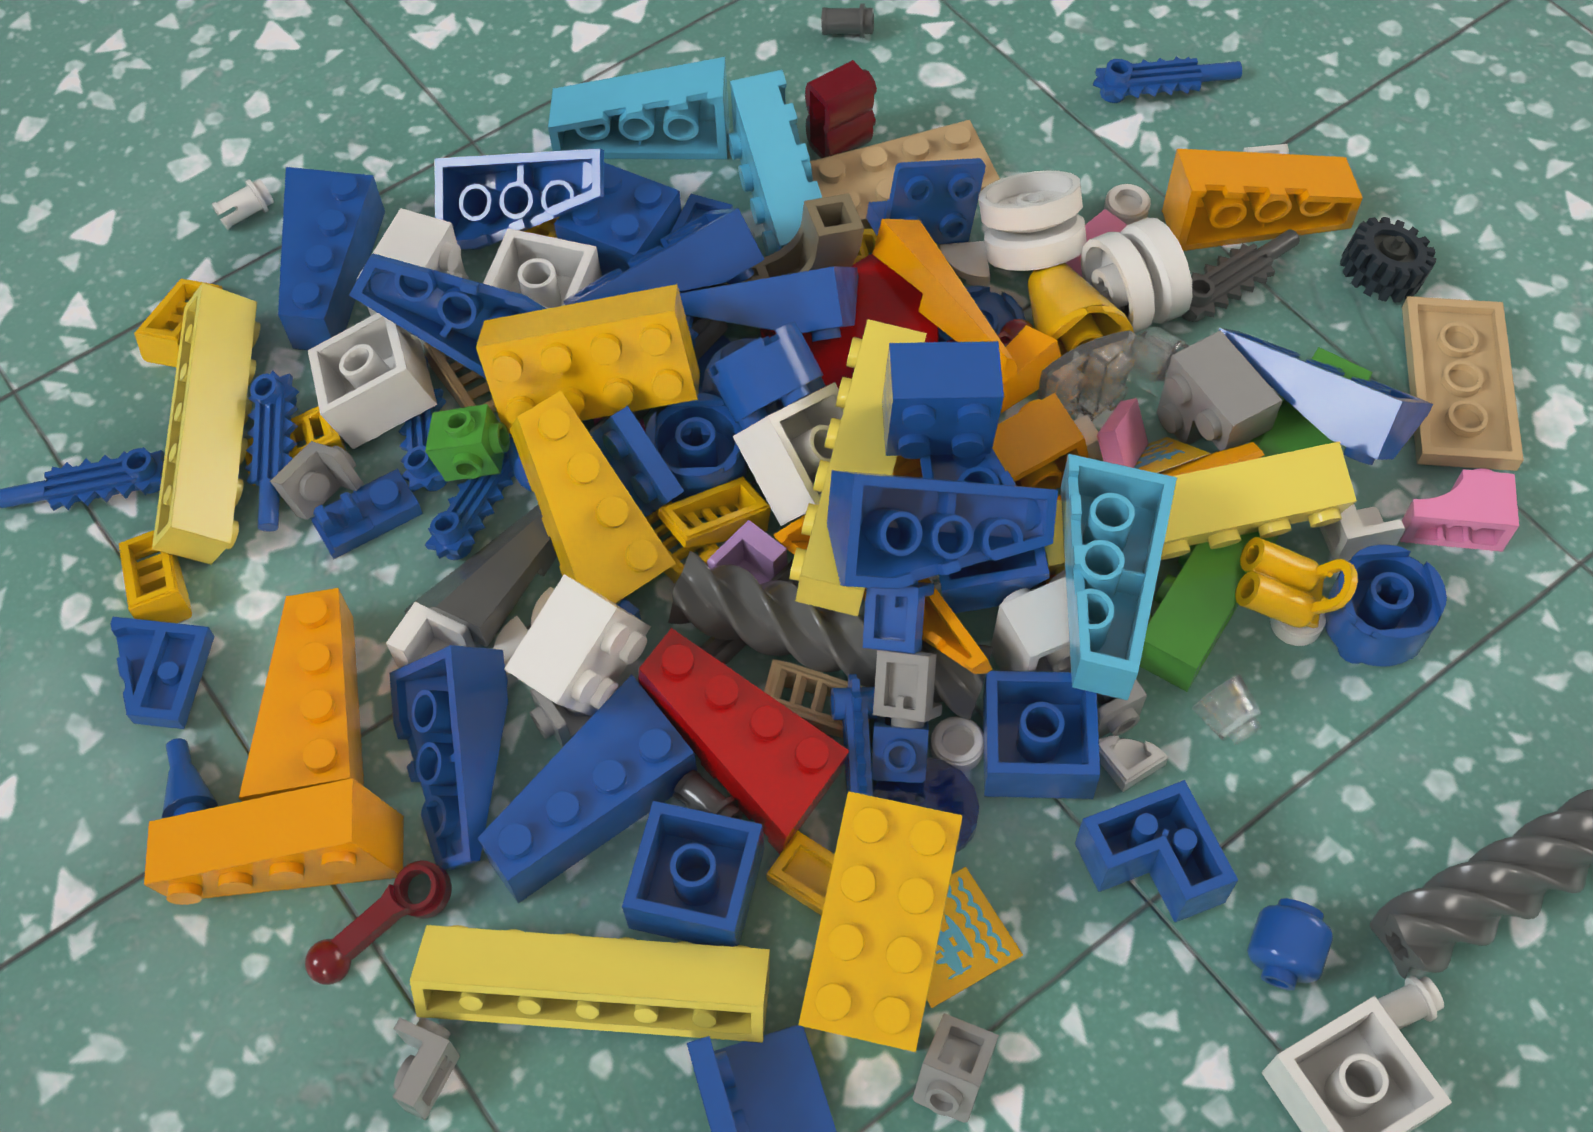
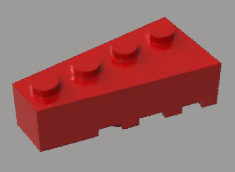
(743, 736)

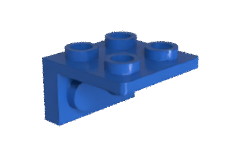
(937, 194)
(636, 461)
(762, 1084)

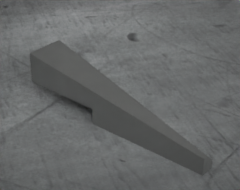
(494, 578)

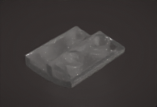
(1091, 375)

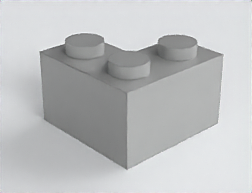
(1216, 395)

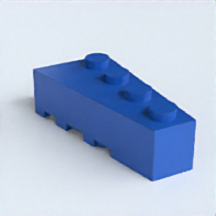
(325, 245)
(588, 791)

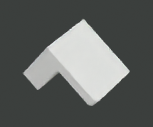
(1360, 530)
(424, 633)

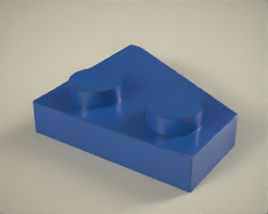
(160, 668)

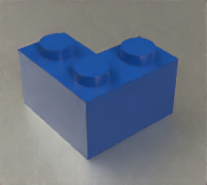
(1161, 837)

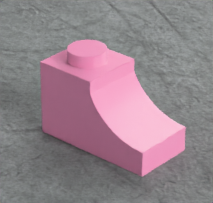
(1473, 515)

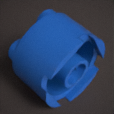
(767, 375)
(698, 444)
(1391, 609)

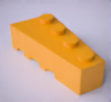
(1256, 196)
(1036, 444)

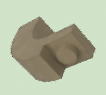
(826, 238)

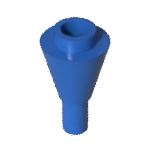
(185, 787)

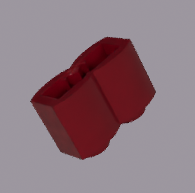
(840, 110)

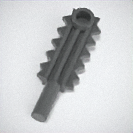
(1235, 274)

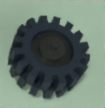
(1387, 259)

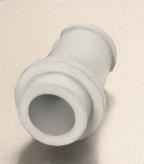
(246, 201)
(1413, 1002)

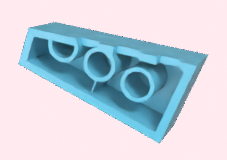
(646, 114)
(771, 156)
(1112, 561)

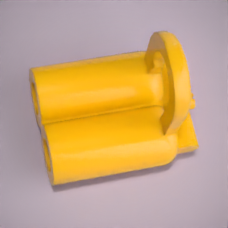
(1290, 584)

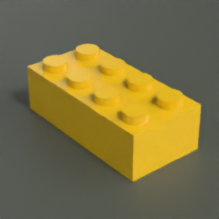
(596, 352)
(881, 921)

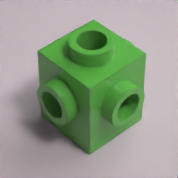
(467, 442)

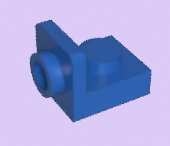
(895, 617)
(899, 752)

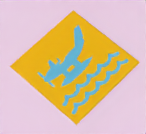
(1167, 454)
(969, 942)

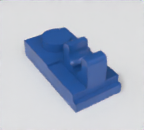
(365, 513)

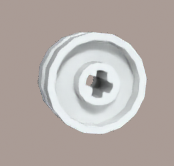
(1033, 220)
(1140, 272)

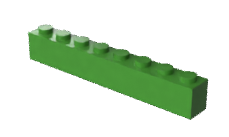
(1202, 596)

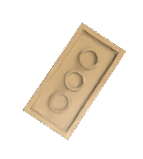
(870, 170)
(1464, 368)

